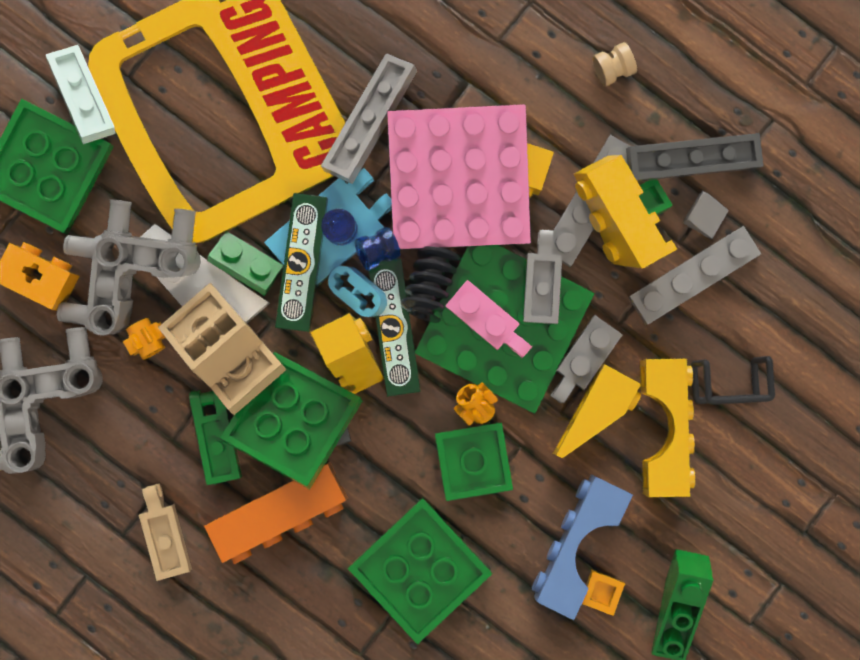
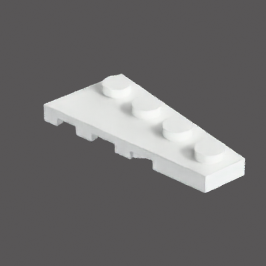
(184, 288)

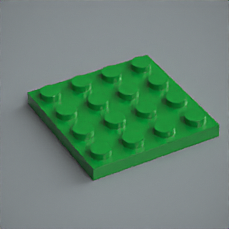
(465, 353)

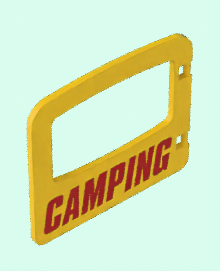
(276, 81)

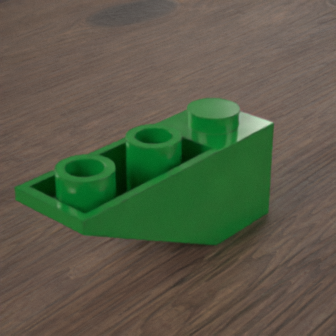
(682, 604)

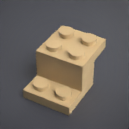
(221, 348)

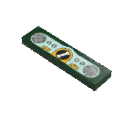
(301, 263)
(395, 331)

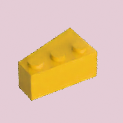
(620, 215)

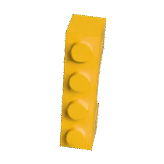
(669, 469)

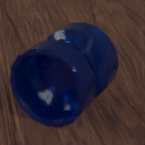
(341, 232)
(377, 248)

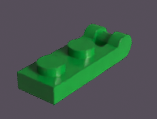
(218, 458)

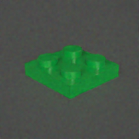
(473, 461)

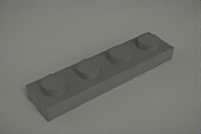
(695, 157)

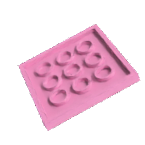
(459, 176)

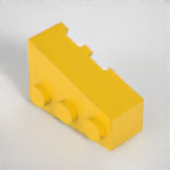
(348, 353)

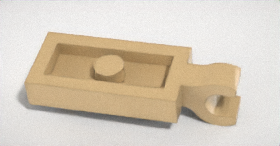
(163, 535)

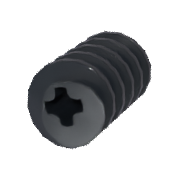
(427, 282)

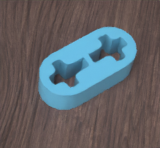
(353, 297)

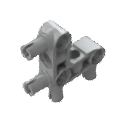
(112, 278)
(20, 415)

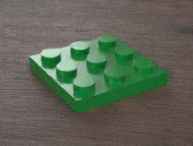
(47, 166)
(293, 423)
(420, 570)

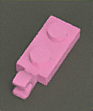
(487, 319)

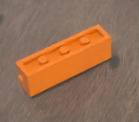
(273, 514)

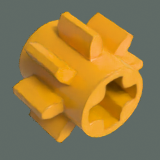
(144, 339)
(475, 403)

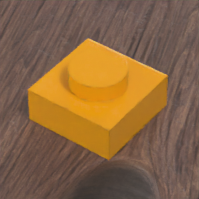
(603, 592)

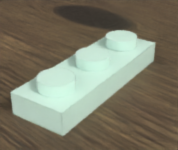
(80, 94)

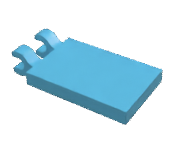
(341, 197)

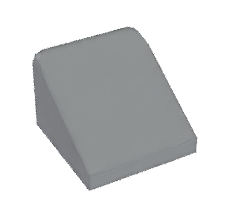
(705, 215)

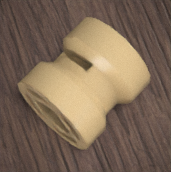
(614, 64)

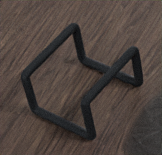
(755, 397)

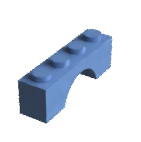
(597, 506)

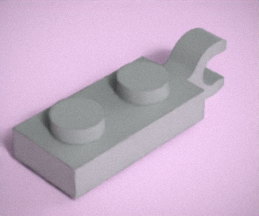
(542, 282)
(585, 357)

